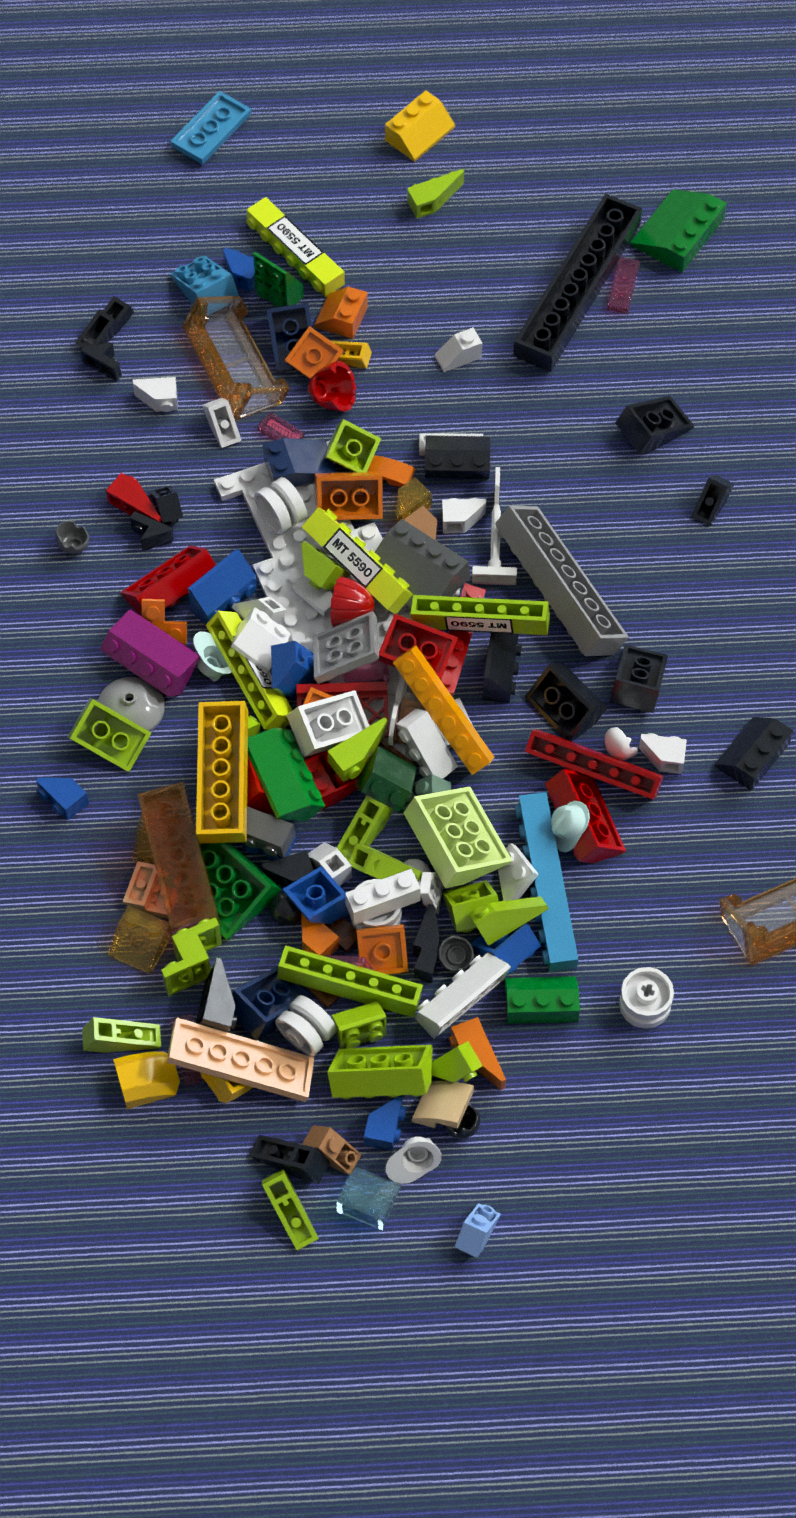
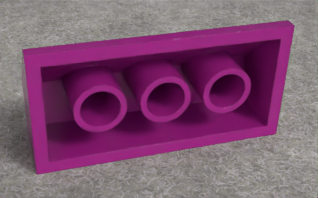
(150, 653)

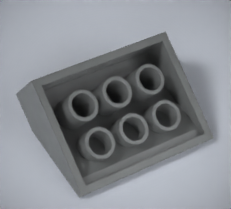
(422, 562)

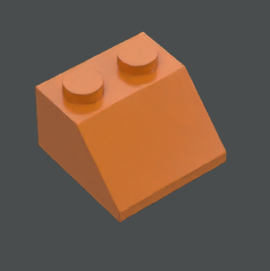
(343, 312)

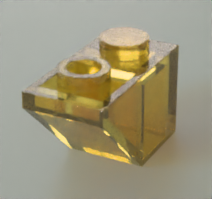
(412, 497)

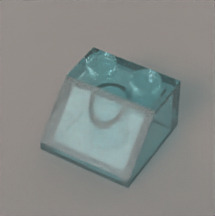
(368, 1198)

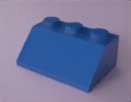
(222, 587)

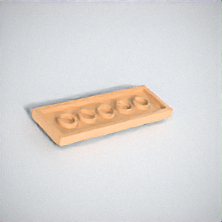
(240, 1059)

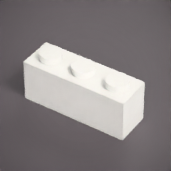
(426, 744)
(383, 896)

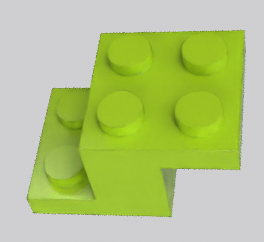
(190, 950)

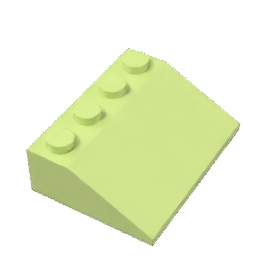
(456, 835)

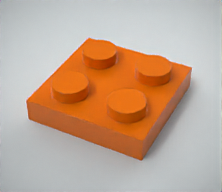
(313, 353)
(384, 948)

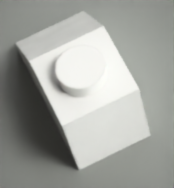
(460, 350)
(157, 393)
(222, 422)

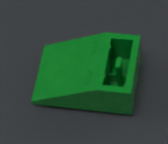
(275, 283)

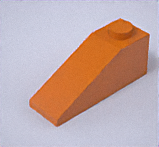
(474, 1033)

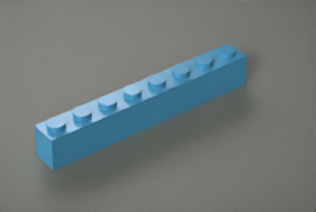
(542, 854)

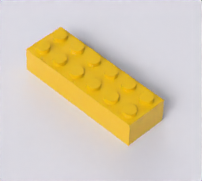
(222, 772)

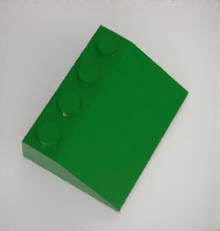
(680, 227)
(237, 886)

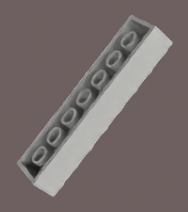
(561, 581)

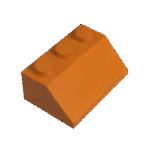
(350, 494)

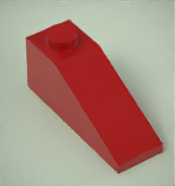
(129, 496)

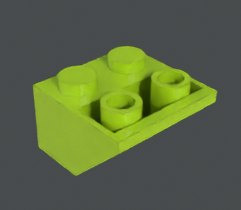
(360, 1025)

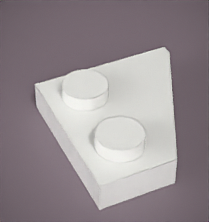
(517, 875)
(431, 890)

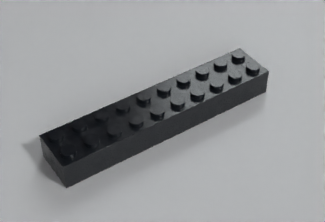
(577, 282)

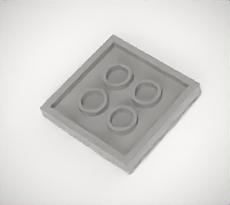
(345, 647)

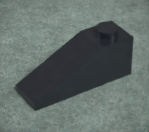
(296, 1159)

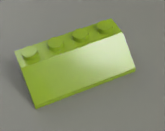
(381, 1071)

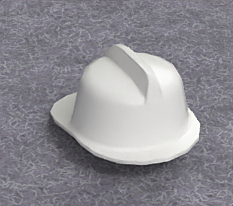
(413, 1160)

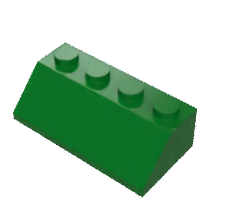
(284, 775)

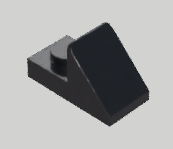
(101, 359)
(153, 532)

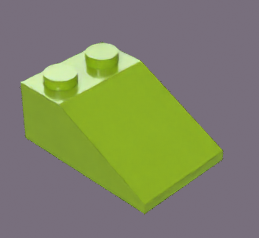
(109, 734)

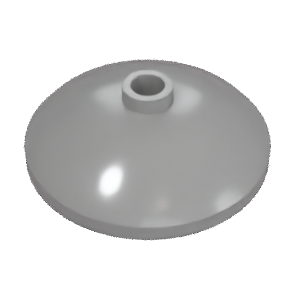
(145, 708)

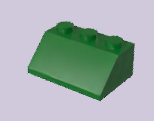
(542, 1000)

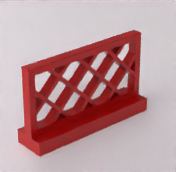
(365, 691)

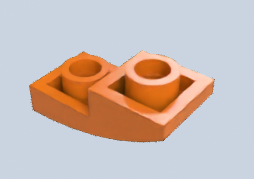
(392, 471)

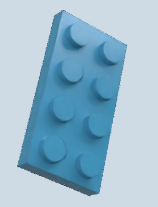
(211, 127)

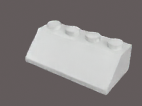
(462, 994)

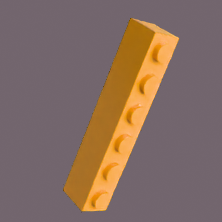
(443, 710)

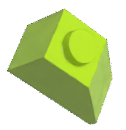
(457, 1064)

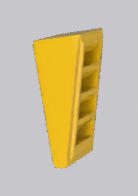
(361, 353)

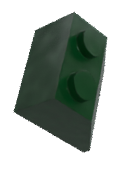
(387, 779)

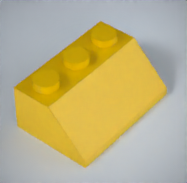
(419, 126)

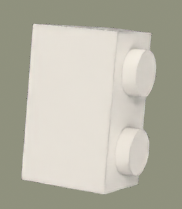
(256, 636)

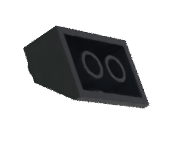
(457, 457)
(501, 667)
(565, 701)
(755, 751)

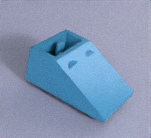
(204, 279)

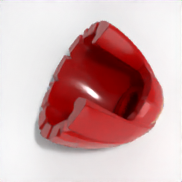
(333, 387)
(349, 601)

